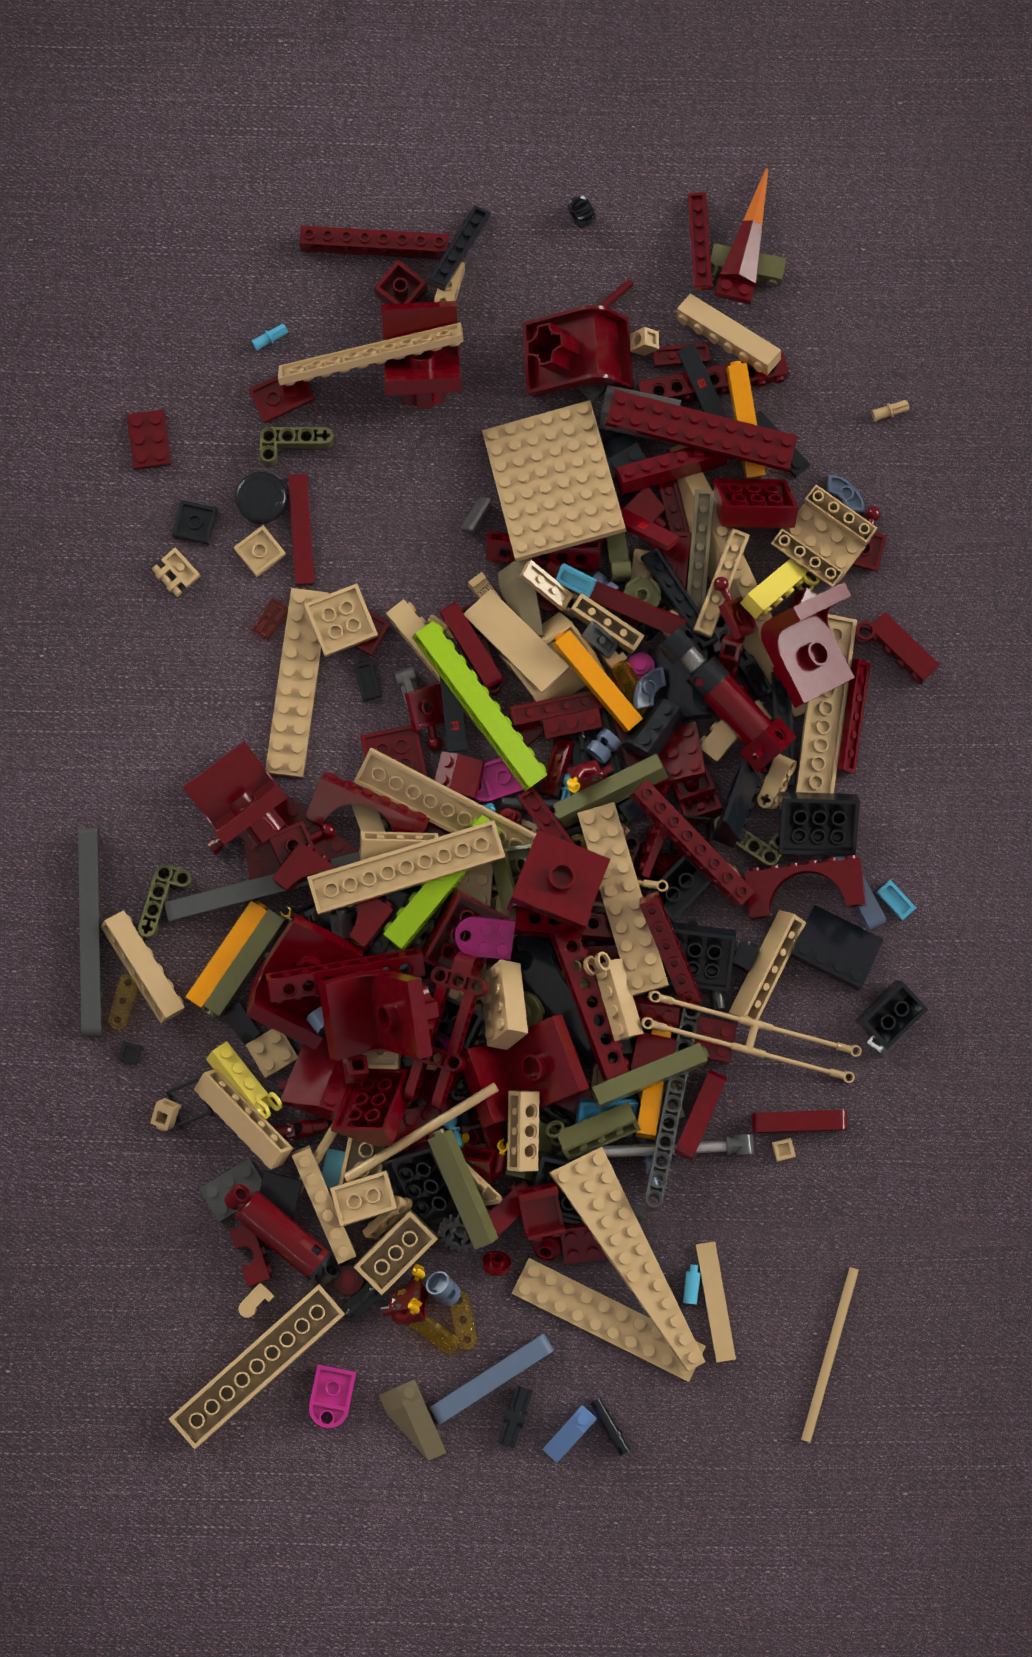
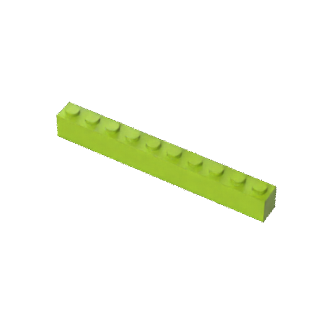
(479, 705)

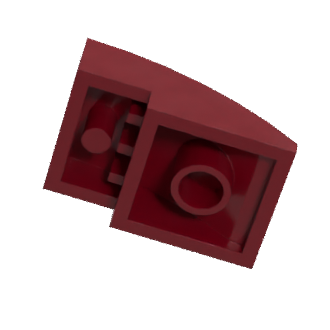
(697, 798)

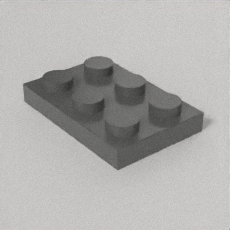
(215, 1191)

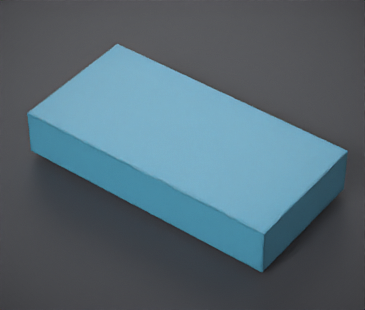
(576, 580)
(895, 900)
(333, 1167)

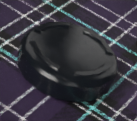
(261, 497)

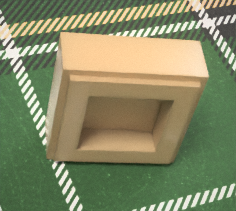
(783, 1149)

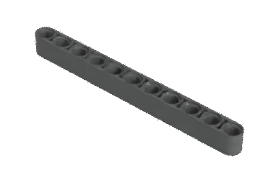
(236, 894)
(90, 932)
(669, 1115)

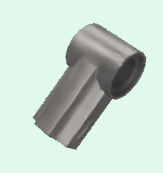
(406, 680)

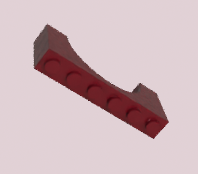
(335, 792)
(304, 862)
(844, 873)

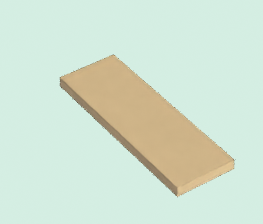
(516, 641)

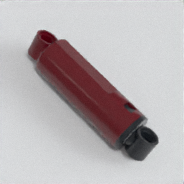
(282, 1234)

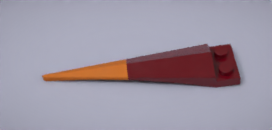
(739, 271)

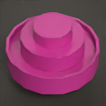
(641, 664)

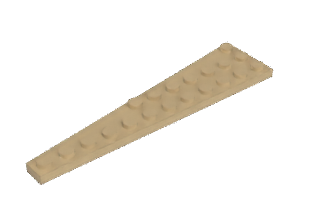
(605, 1210)

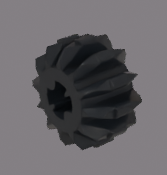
(581, 211)

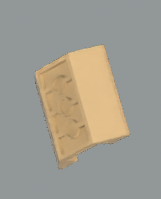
(825, 536)
(569, 682)

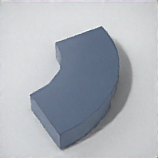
(845, 493)
(647, 688)

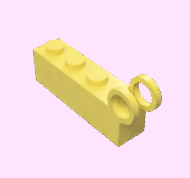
(776, 586)
(238, 1074)

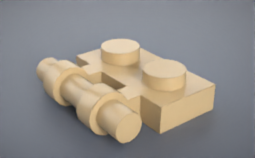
(180, 567)

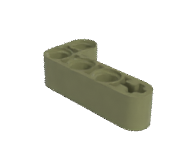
(295, 443)
(618, 558)
(763, 848)
(152, 901)

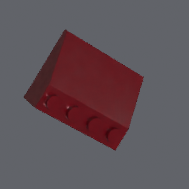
(754, 503)
(441, 945)
(316, 1082)
(373, 1108)

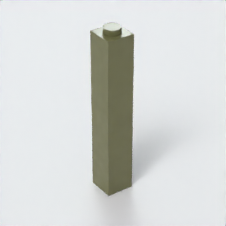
(610, 789)
(244, 964)
(649, 1075)
(462, 1188)

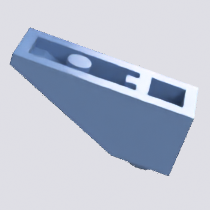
(569, 1433)

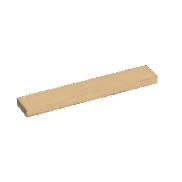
(726, 568)
(715, 1302)

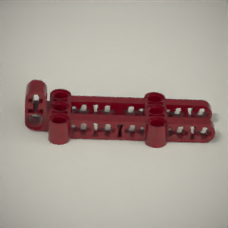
(466, 967)

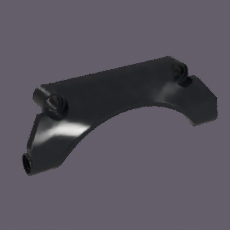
(546, 981)

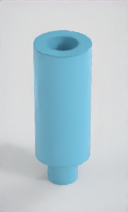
(691, 1285)

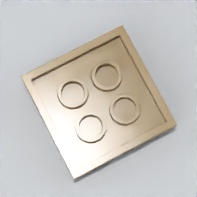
(341, 620)

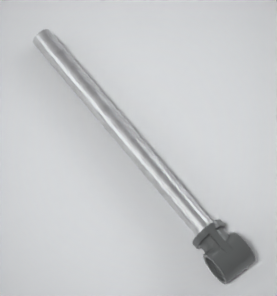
(739, 1145)

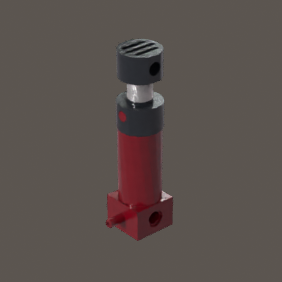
(728, 700)

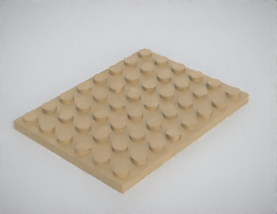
(553, 481)

